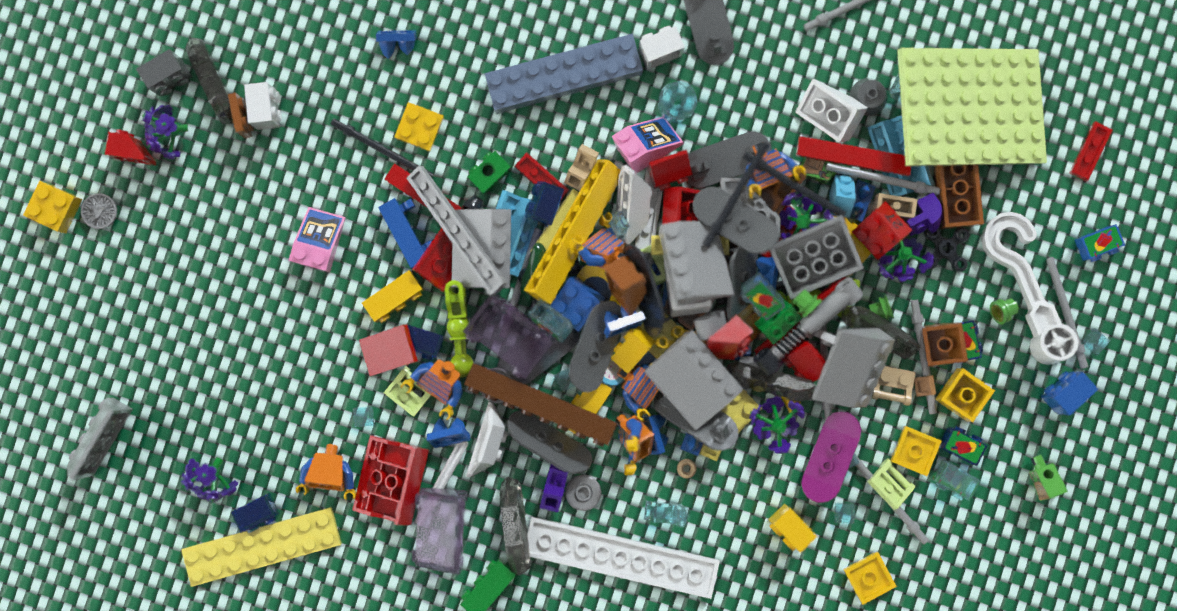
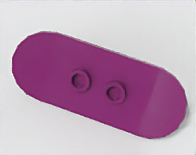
(831, 457)

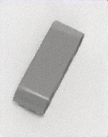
(711, 322)

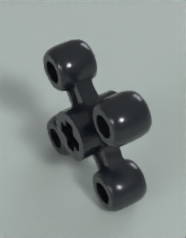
(951, 243)

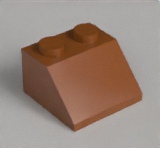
(625, 284)
(944, 343)

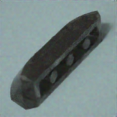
(209, 78)
(862, 318)
(778, 383)
(514, 526)

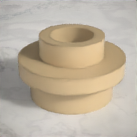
(691, 472)

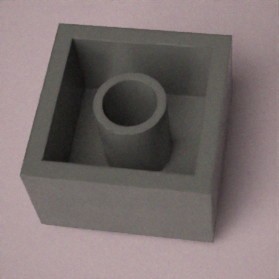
(164, 73)

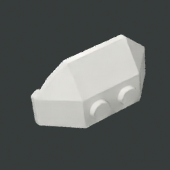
(633, 202)
(488, 443)

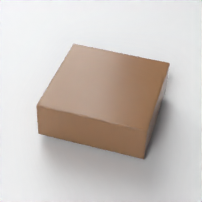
(924, 386)

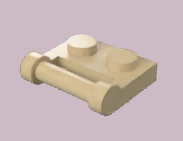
(897, 379)

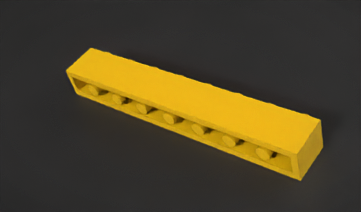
(579, 220)

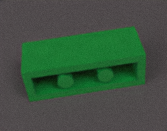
(488, 587)

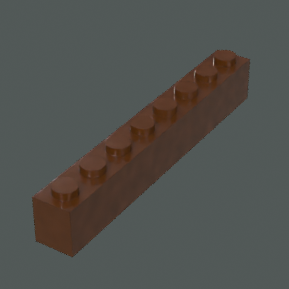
(540, 403)

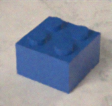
(576, 301)
(1069, 392)

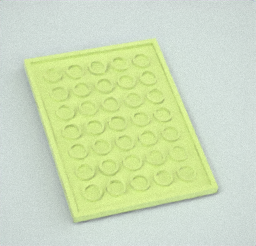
(971, 106)

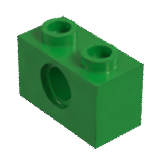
(486, 183)
(778, 324)

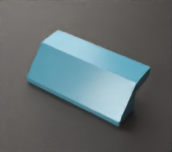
(889, 137)
(521, 228)

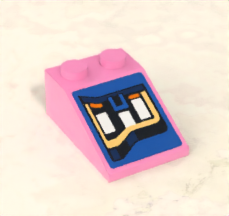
(646, 142)
(317, 239)

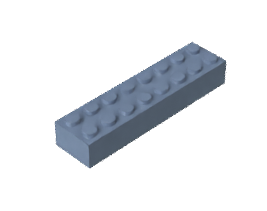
(564, 73)

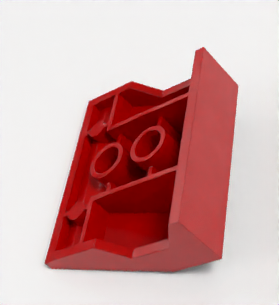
(390, 480)

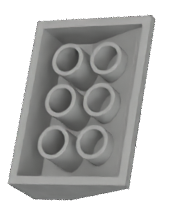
(493, 234)
(816, 257)
(693, 268)
(853, 367)
(693, 380)
(98, 438)

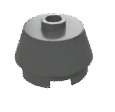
(871, 94)

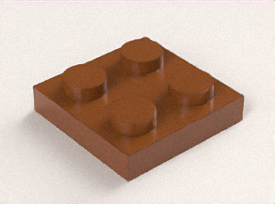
(239, 115)

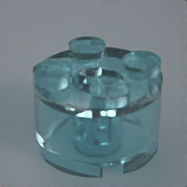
(670, 94)

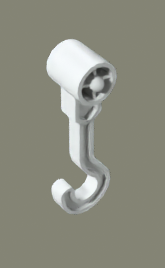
(1051, 339)

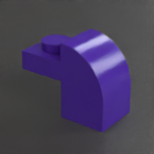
(929, 215)
(553, 489)

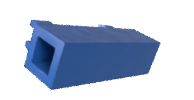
(402, 230)

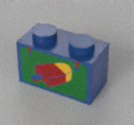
(1100, 242)

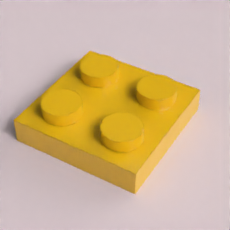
(419, 126)
(915, 451)
(869, 577)

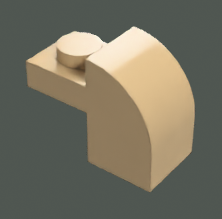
(581, 167)

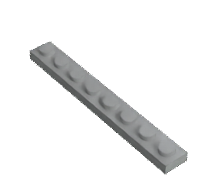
(457, 231)

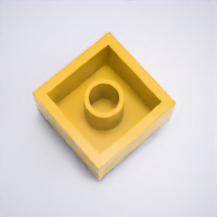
(52, 207)
(964, 395)
(795, 531)

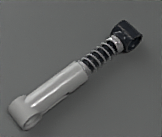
(845, 294)

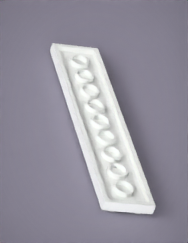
(622, 557)

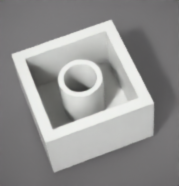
(661, 47)
(262, 105)

